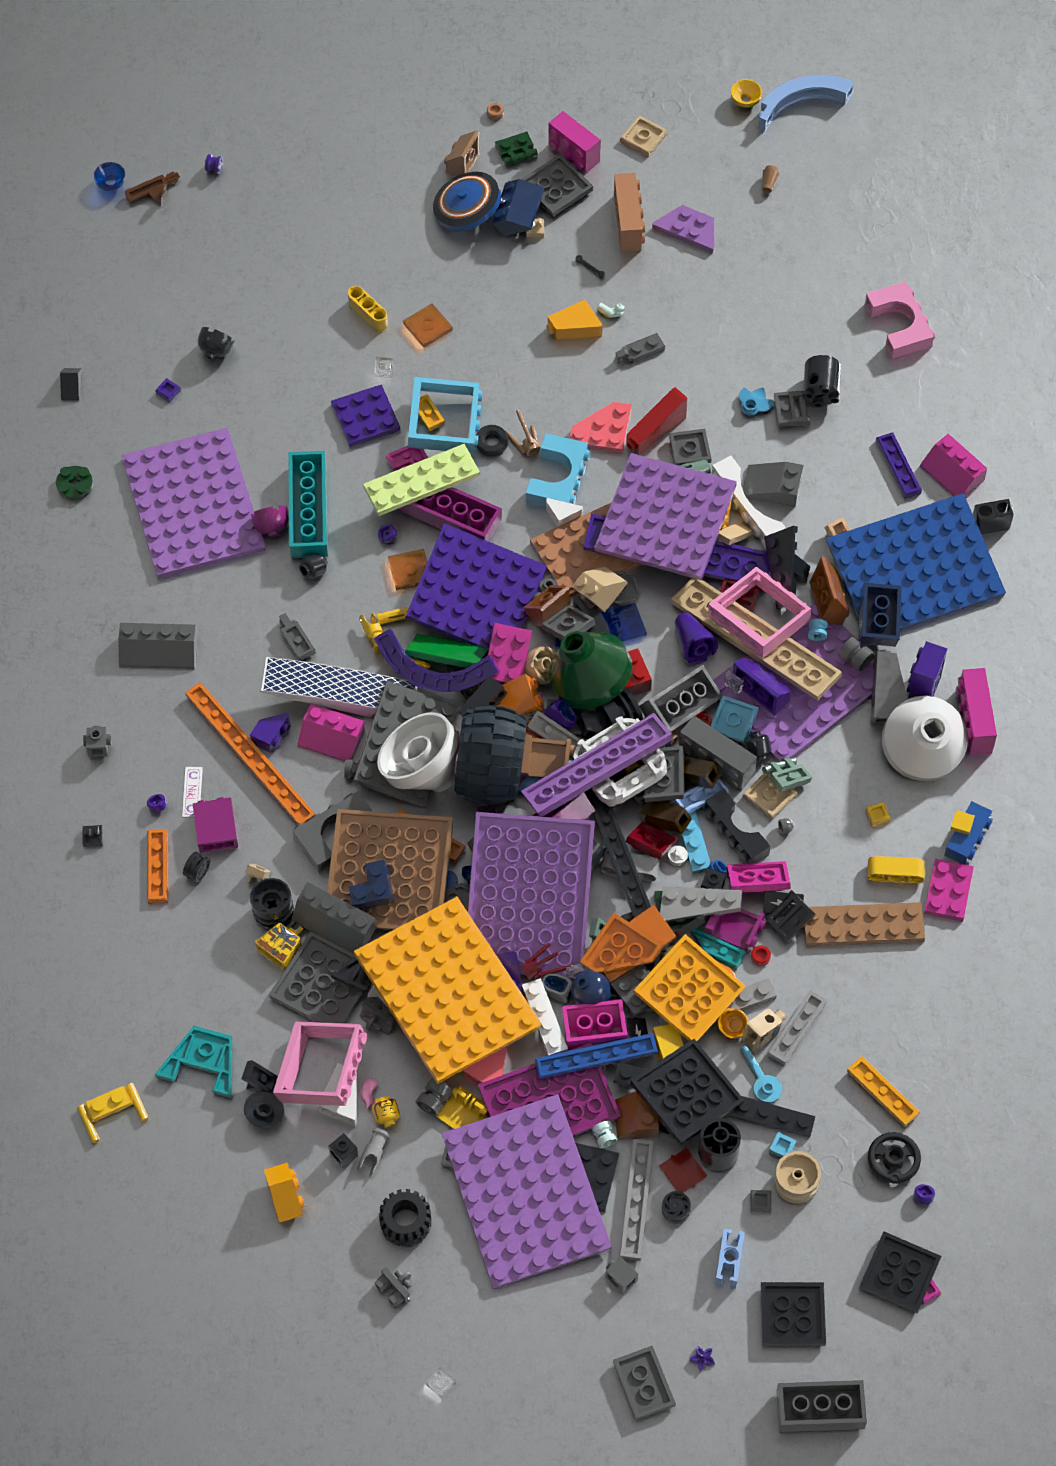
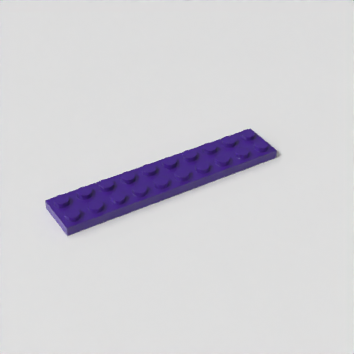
(725, 560)

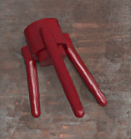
(532, 968)

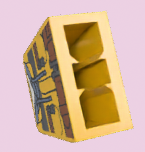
(280, 944)

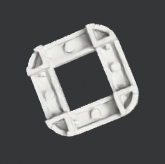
(632, 784)

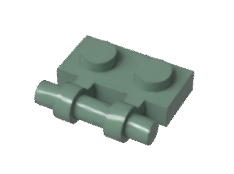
(790, 777)

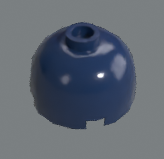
(590, 988)

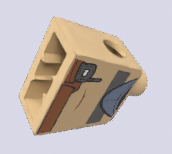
(762, 1029)

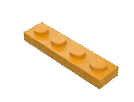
(883, 1091)

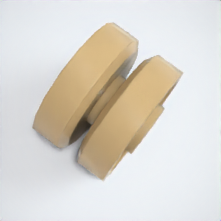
(797, 1177)

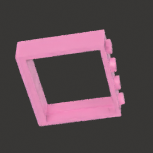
(740, 630)
(293, 1058)

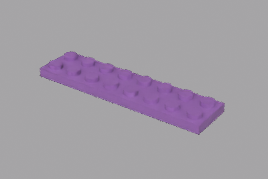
(597, 765)

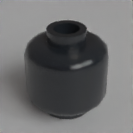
(313, 565)
(758, 745)

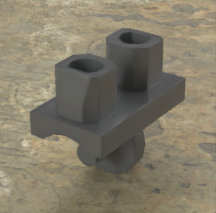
(376, 1018)
(388, 1280)

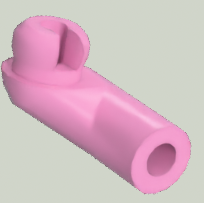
(366, 1091)

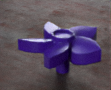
(703, 1357)

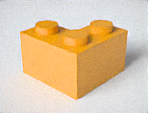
(282, 1187)

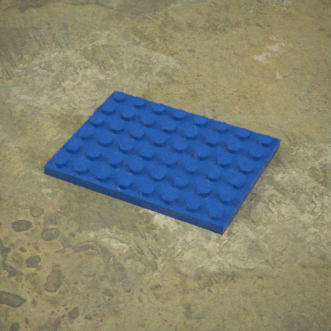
(928, 552)

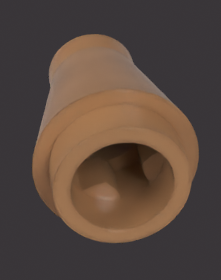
(770, 176)

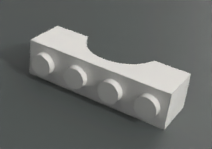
(550, 1032)

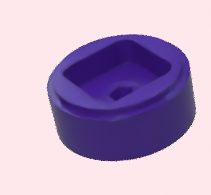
(387, 533)
(156, 803)
(924, 1194)

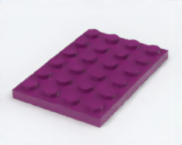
(582, 1093)

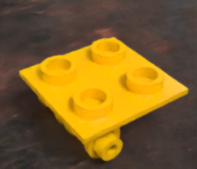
(462, 1109)

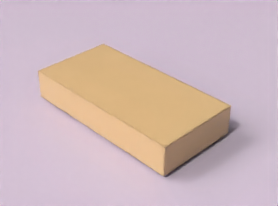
(734, 533)

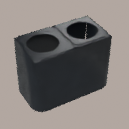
(996, 521)

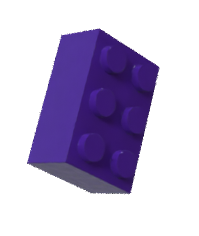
(926, 670)

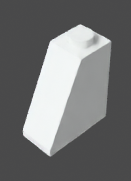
(346, 1113)

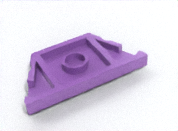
(688, 226)

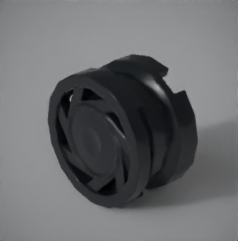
(196, 867)
(676, 1207)

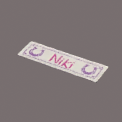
(192, 789)

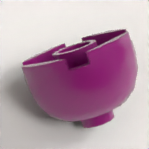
(270, 520)

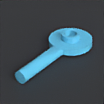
(767, 1087)

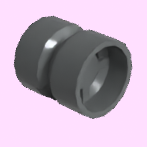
(858, 655)
(432, 1099)

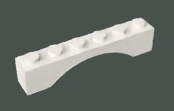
(758, 522)

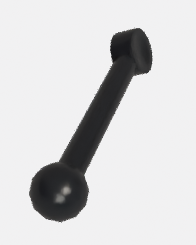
(579, 259)

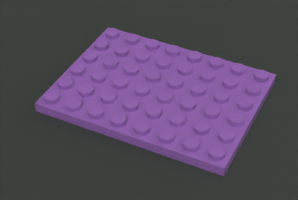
(192, 502)
(804, 717)
(532, 885)
(526, 1191)

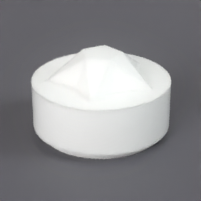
(677, 855)

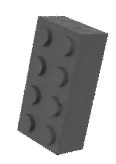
(708, 744)
(821, 1406)

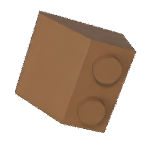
(463, 154)

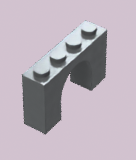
(309, 834)

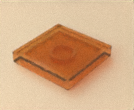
(427, 325)
(407, 568)

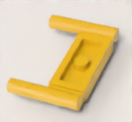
(109, 1104)

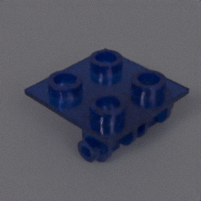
(624, 622)

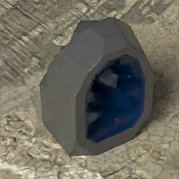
(557, 986)

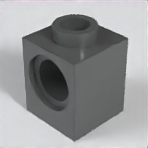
(621, 1274)

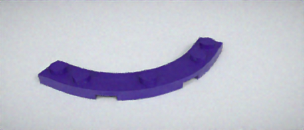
(428, 679)

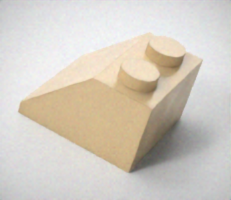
(599, 586)

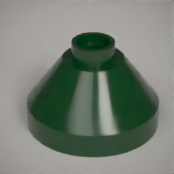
(590, 669)

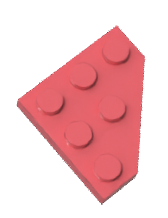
(605, 428)

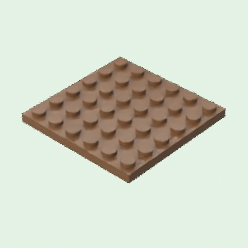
(410, 844)

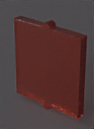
(683, 1171)

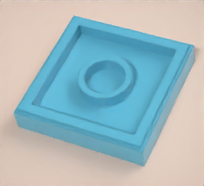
(734, 719)

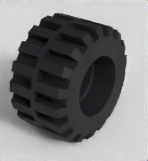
(405, 1201)

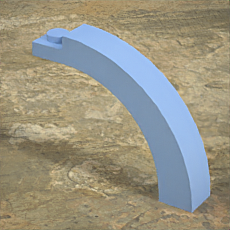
(803, 88)

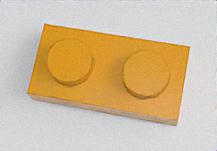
(429, 414)

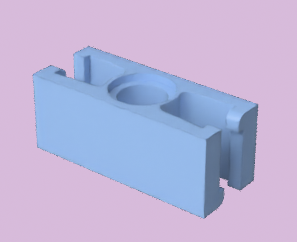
(727, 1265)

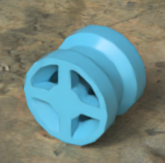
(817, 630)

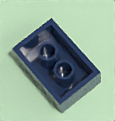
(879, 614)

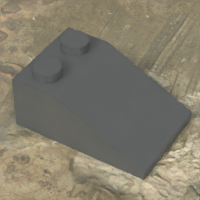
(774, 482)

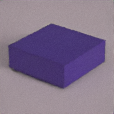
(168, 390)

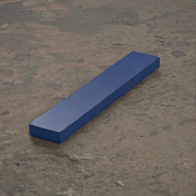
(596, 1056)

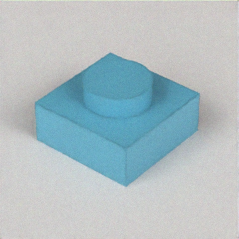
(782, 1145)

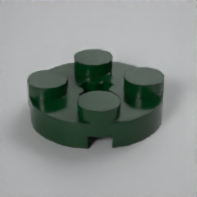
(72, 473)

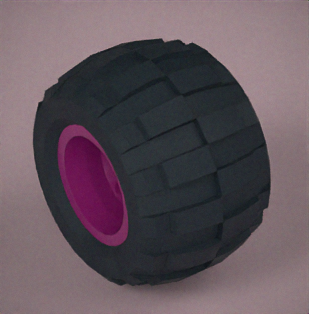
(490, 754)

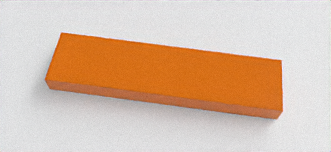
(157, 866)

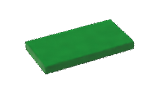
(445, 651)

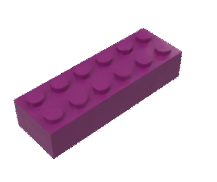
(458, 511)

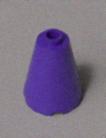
(694, 639)

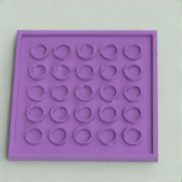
(665, 516)

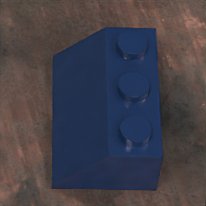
(517, 207)

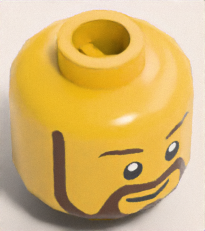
(385, 1111)

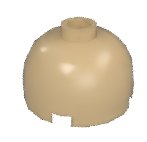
(538, 664)

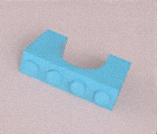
(570, 453)

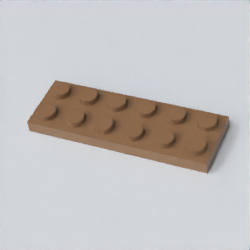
(865, 924)

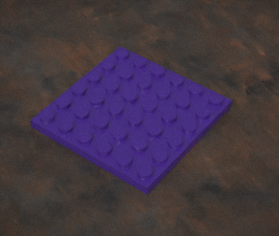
(472, 587)

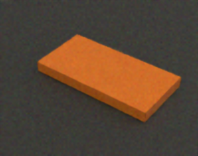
(655, 926)

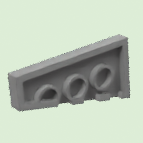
(686, 903)

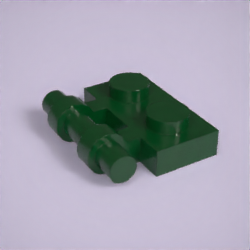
(516, 144)

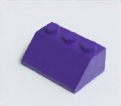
(762, 685)

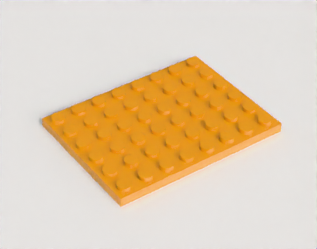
(447, 989)

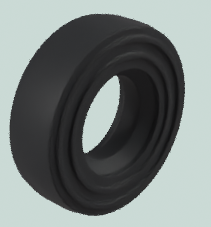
(494, 450)

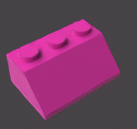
(954, 466)
(330, 733)
(594, 1023)

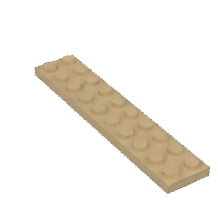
(787, 660)

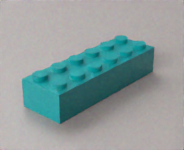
(307, 503)

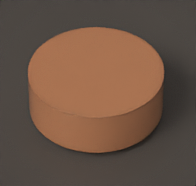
(495, 111)

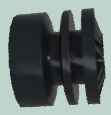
(622, 705)
(271, 903)

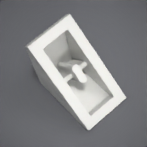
(562, 512)

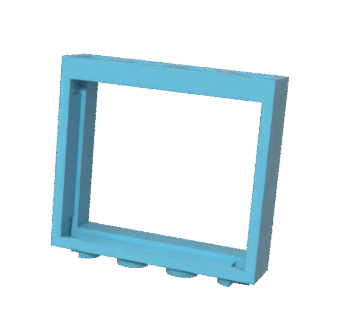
(436, 442)

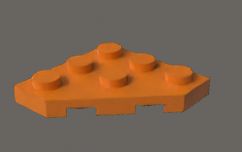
(620, 947)

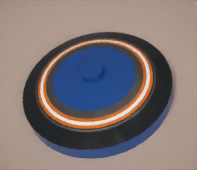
(467, 201)

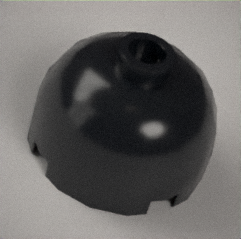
(215, 343)

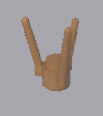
(530, 445)

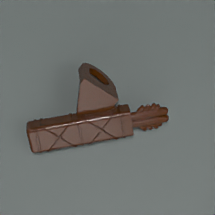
(155, 188)

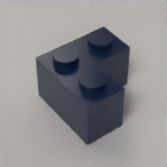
(376, 891)

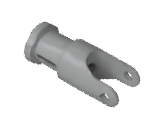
(374, 1148)

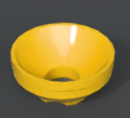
(746, 88)

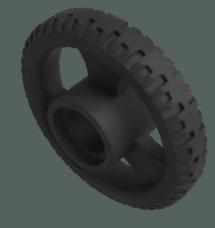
(894, 1175)

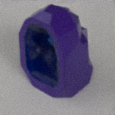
(561, 714)

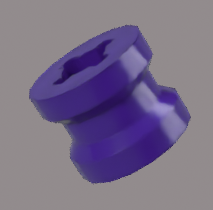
(213, 163)

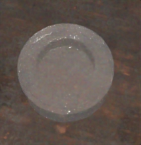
(574, 970)

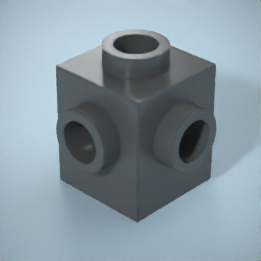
(97, 741)

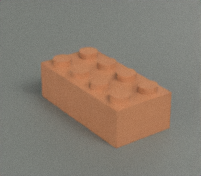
(629, 212)

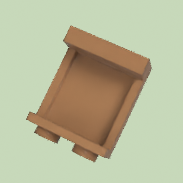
(545, 756)

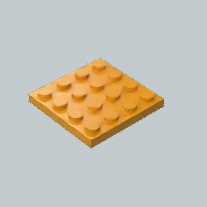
(689, 989)

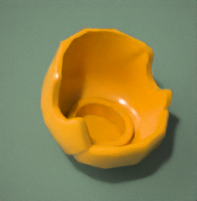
(732, 1023)

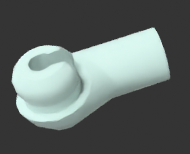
(611, 312)

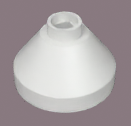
(912, 750)
(420, 754)

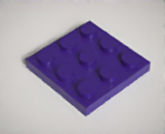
(365, 415)

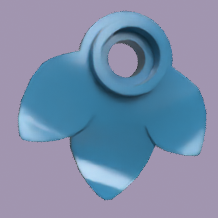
(756, 400)

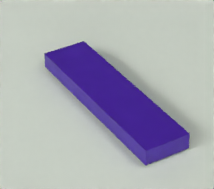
(898, 465)

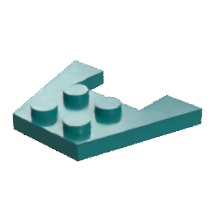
(204, 1051)

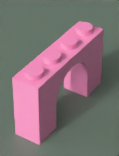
(901, 299)

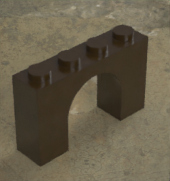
(674, 817)

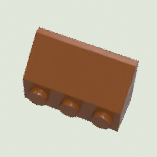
(828, 593)

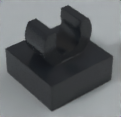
(92, 835)

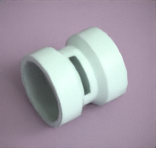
(604, 1133)

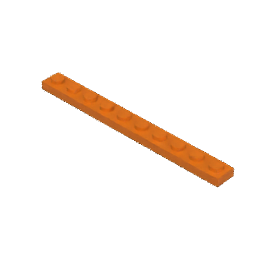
(249, 754)

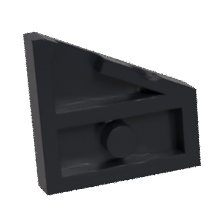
(353, 976)

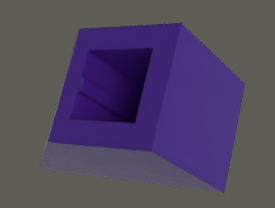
(269, 731)

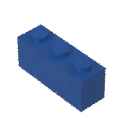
(962, 846)

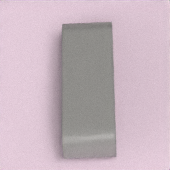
(646, 866)

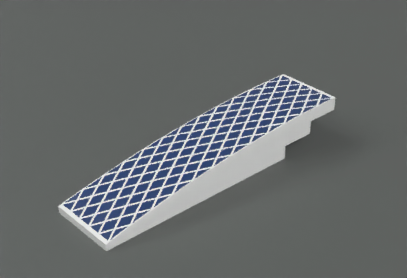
(326, 685)

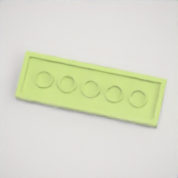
(421, 479)

